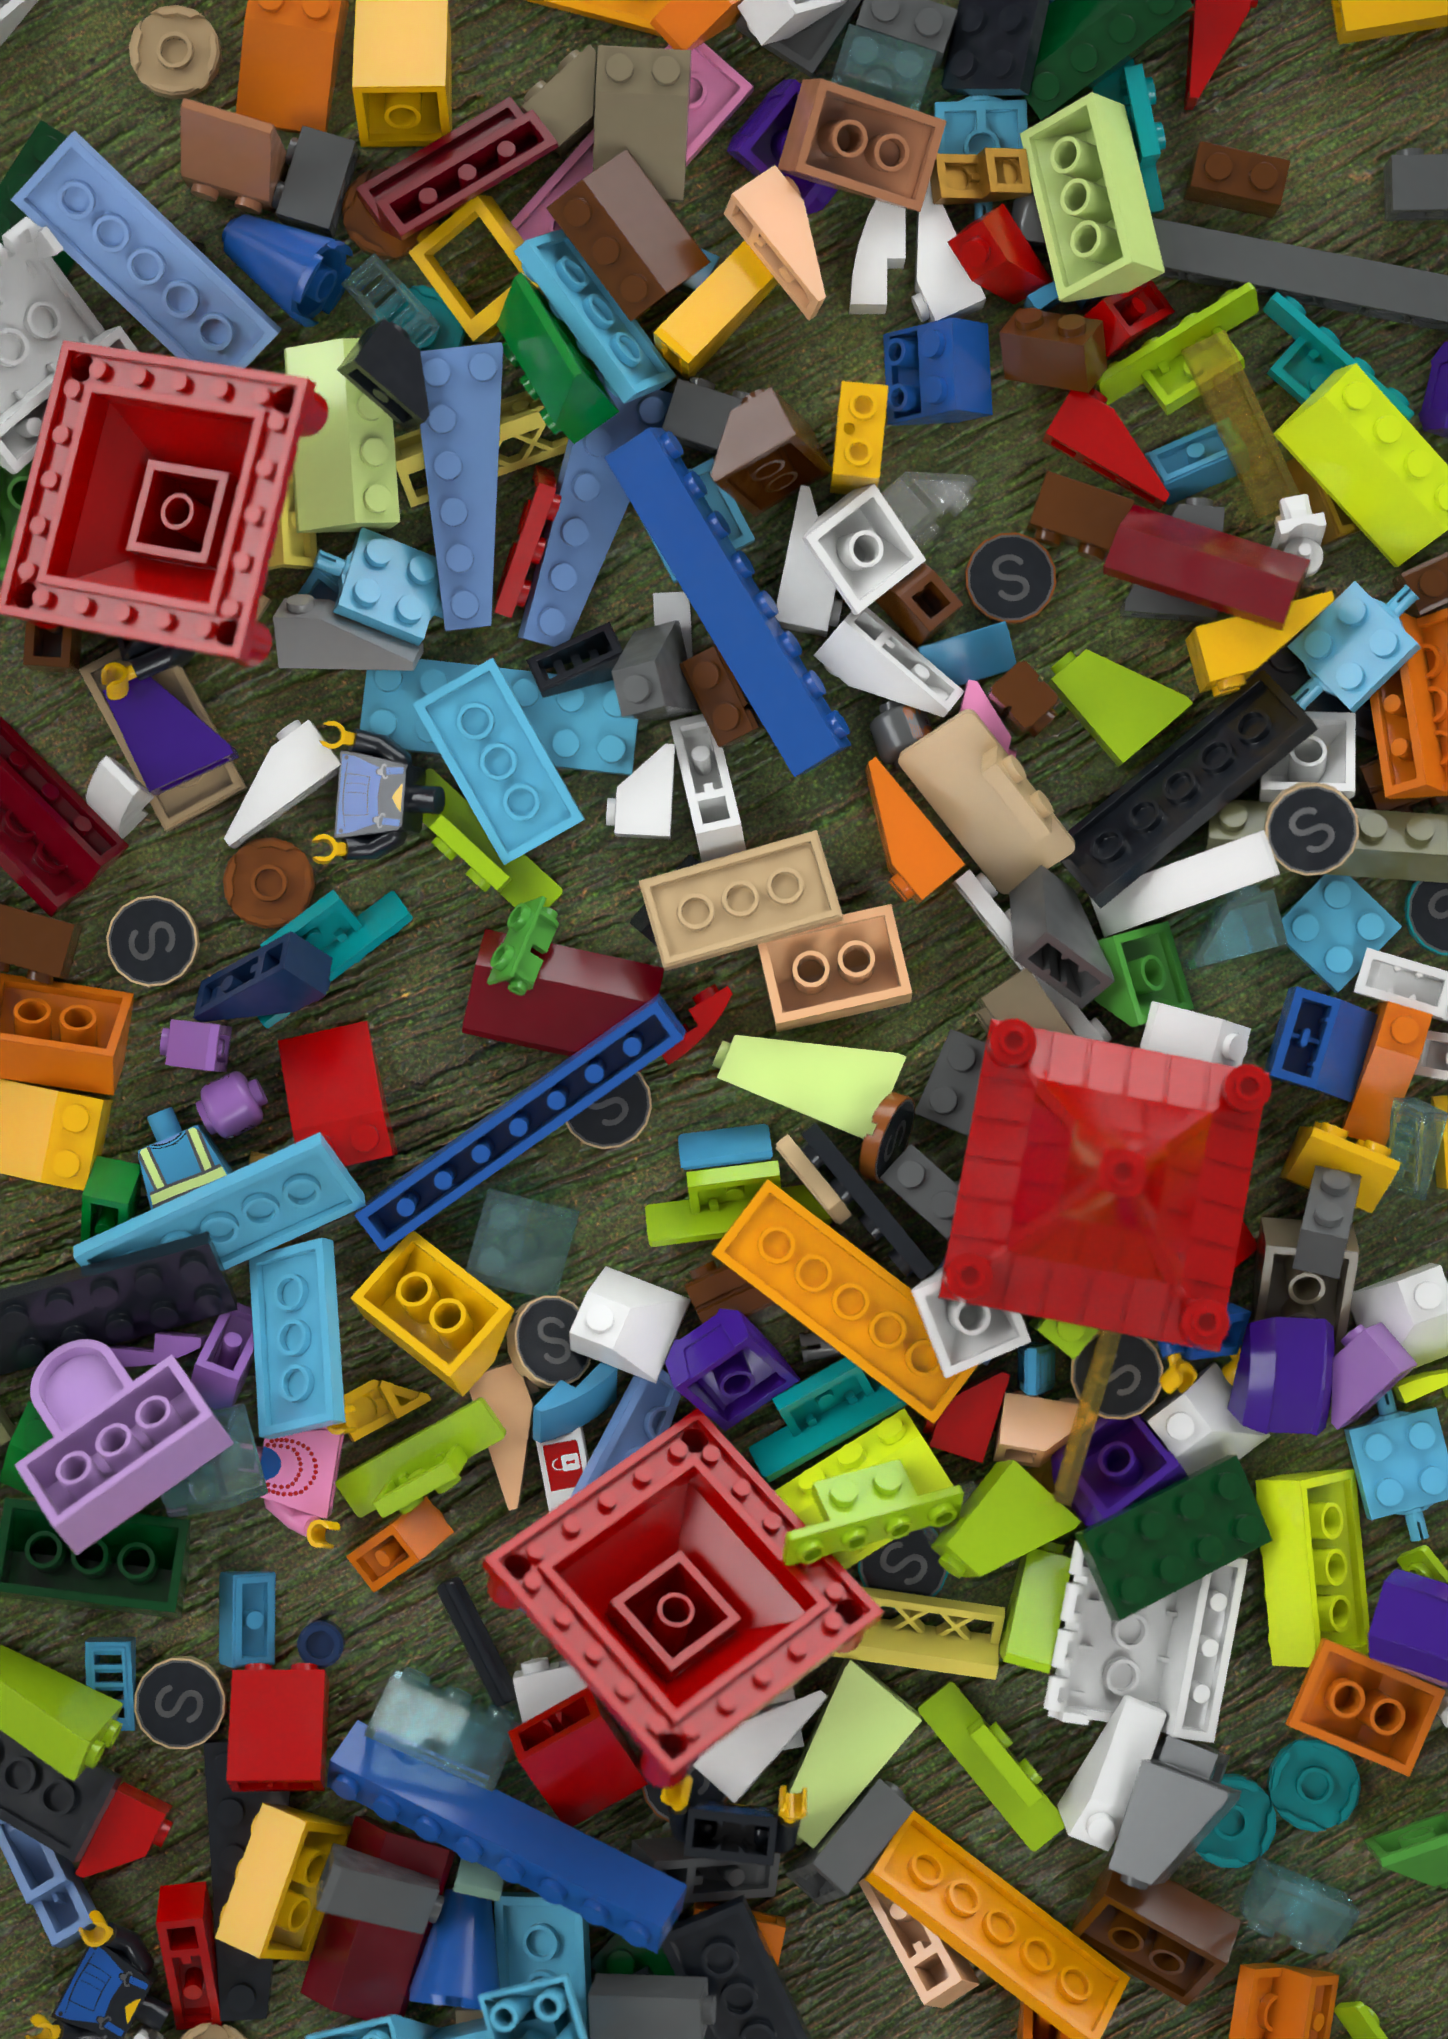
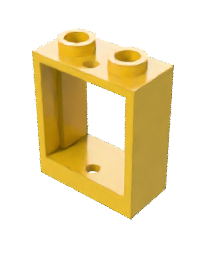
(484, 324)
(858, 436)

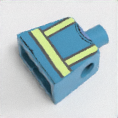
(178, 1159)

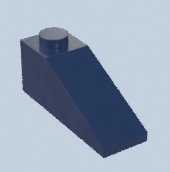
(266, 982)

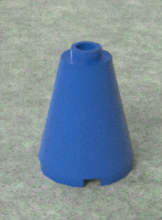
(289, 264)
(458, 1954)

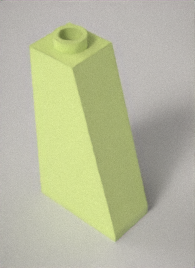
(814, 1079)
(848, 1746)

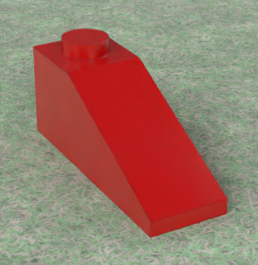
(1209, 38)
(1100, 441)
(189, 1953)

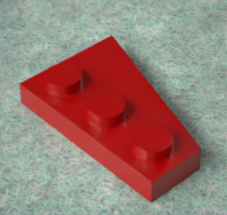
(513, 586)

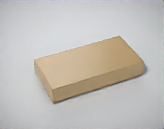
(813, 1180)

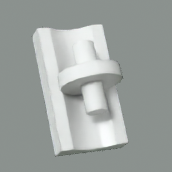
(1300, 531)

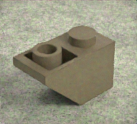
(567, 100)

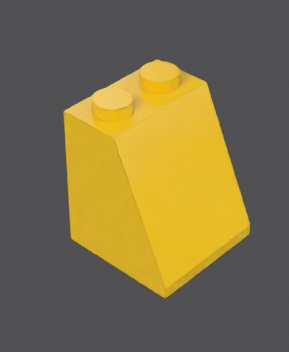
(402, 72)

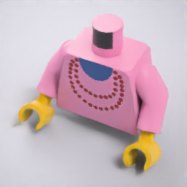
(302, 1479)

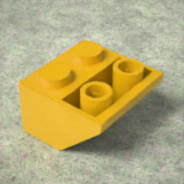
(1327, 1147)

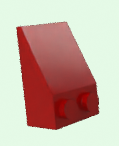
(338, 1091)

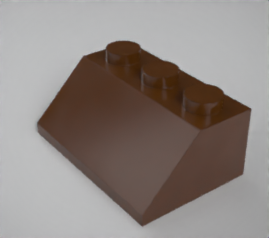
(628, 235)
(767, 452)
(1158, 1933)

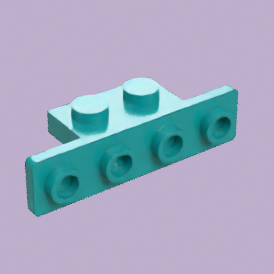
(1138, 94)
(1315, 355)
(341, 934)
(821, 1415)

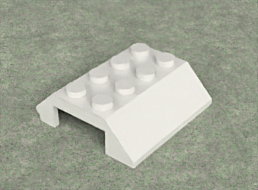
(35, 317)
(1163, 1655)

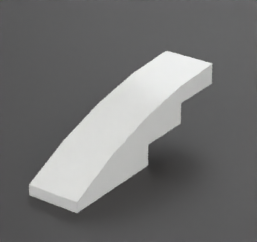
(1189, 883)
(1404, 983)

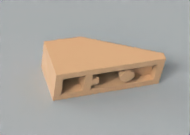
(777, 229)
(513, 1403)
(932, 1965)

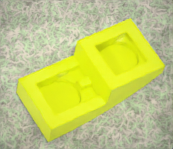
(1421, 1384)

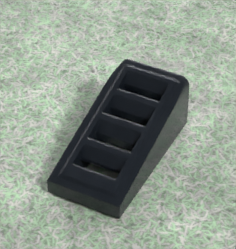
(588, 645)

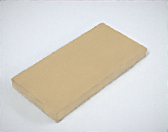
(193, 796)
(740, 900)

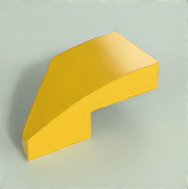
(378, 1405)

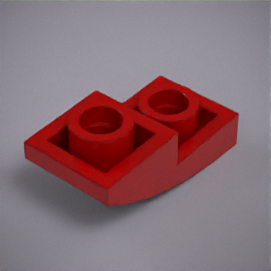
(708, 1009)

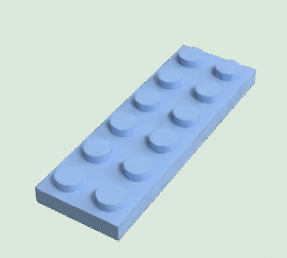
(143, 258)

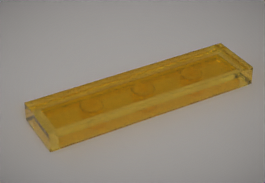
(1240, 423)
(1086, 1416)

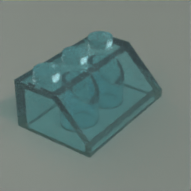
(443, 1728)

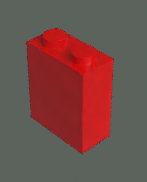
(278, 1728)
(577, 1757)

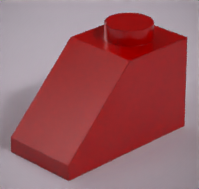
(999, 256)
(1130, 316)
(969, 1418)
(127, 1830)

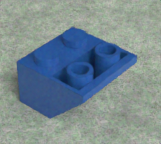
(938, 372)
(1320, 1043)

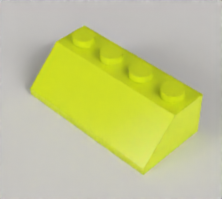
(1371, 463)
(888, 1441)
(1313, 1564)

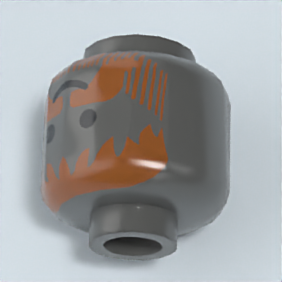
(898, 729)

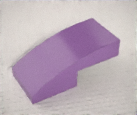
(164, 1345)

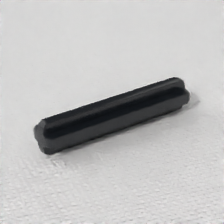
(477, 1641)

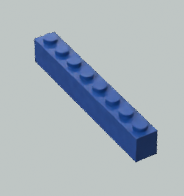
(728, 599)
(521, 1122)
(510, 1839)

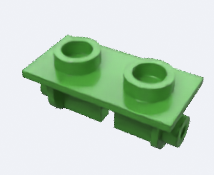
(529, 928)

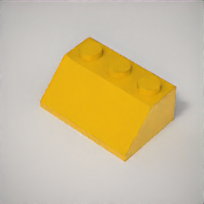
(435, 1312)
(276, 1884)

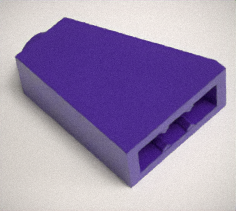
(167, 737)

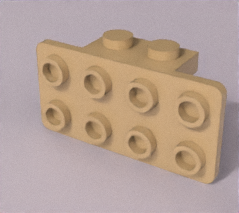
(986, 800)

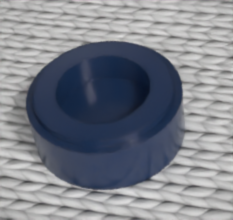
(321, 1643)

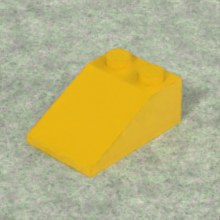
(1235, 648)
(50, 1133)

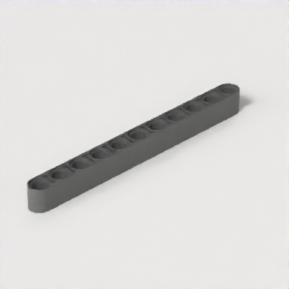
(1293, 271)

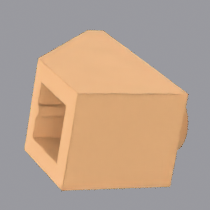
(1032, 1428)

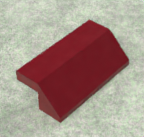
(455, 168)
(1206, 566)
(47, 831)
(571, 1000)
(366, 1965)

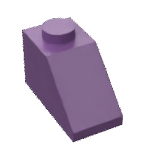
(196, 1045)
(225, 1358)
(1365, 1371)

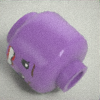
(231, 1105)

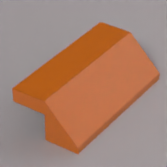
(1413, 714)
(1283, 2002)

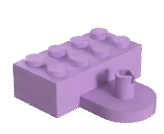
(112, 1438)

